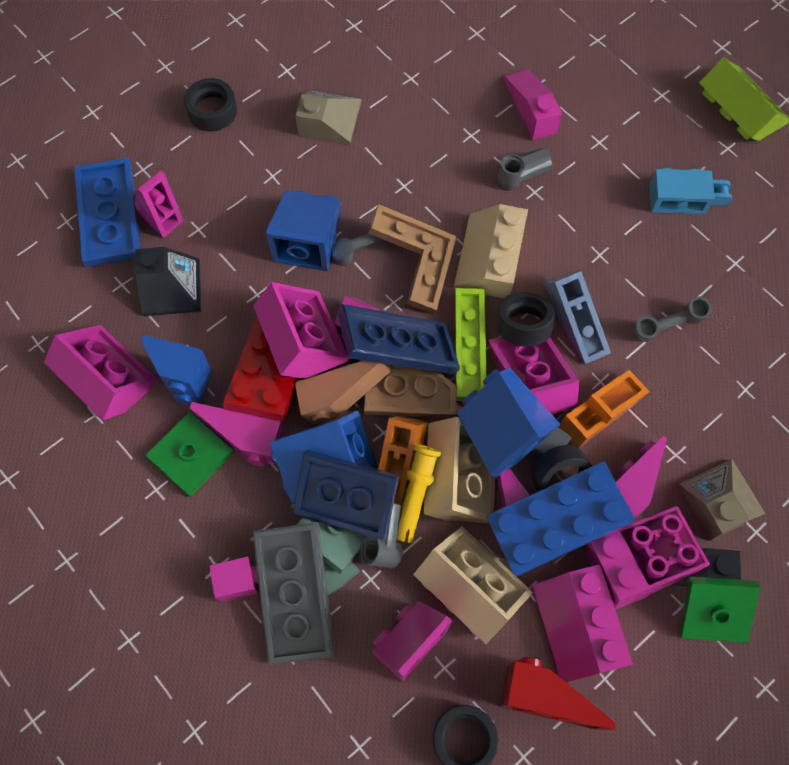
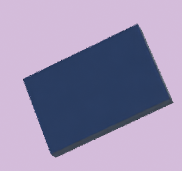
(345, 494)

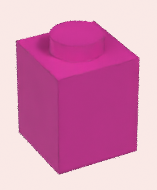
(234, 579)

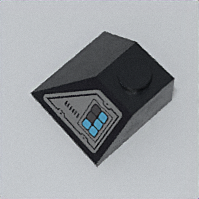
(167, 281)

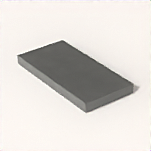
(293, 593)

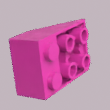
(647, 556)

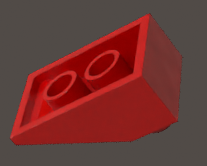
(545, 694)

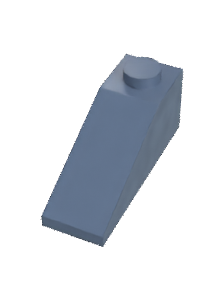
(577, 315)

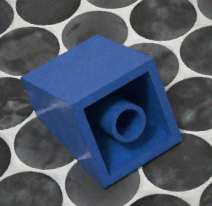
(304, 230)
(505, 421)
(338, 437)

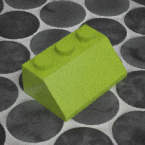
(742, 101)

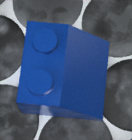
(180, 368)

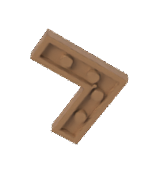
(430, 242)

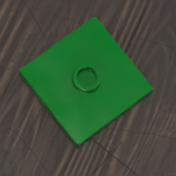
(190, 454)
(719, 609)

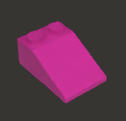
(541, 370)
(411, 638)

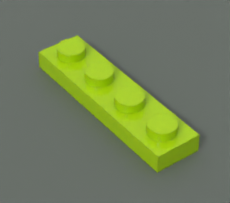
(470, 340)

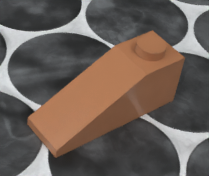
(337, 390)

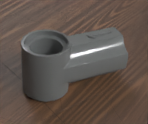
(517, 168)
(385, 552)

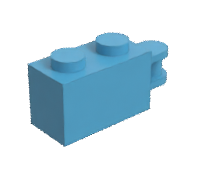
(687, 191)

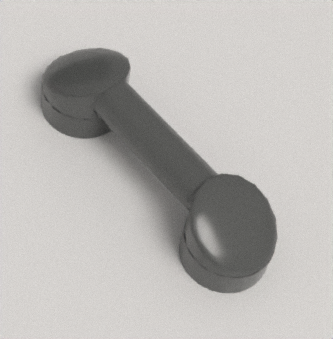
(344, 248)
(693, 312)

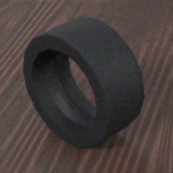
(209, 88)
(525, 334)
(554, 460)
(479, 716)

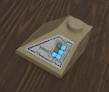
(327, 116)
(721, 499)

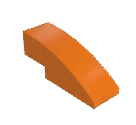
(603, 408)

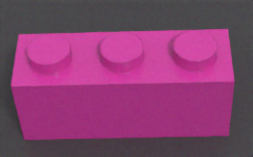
(299, 330)
(99, 370)
(581, 624)

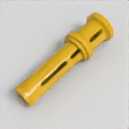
(419, 478)

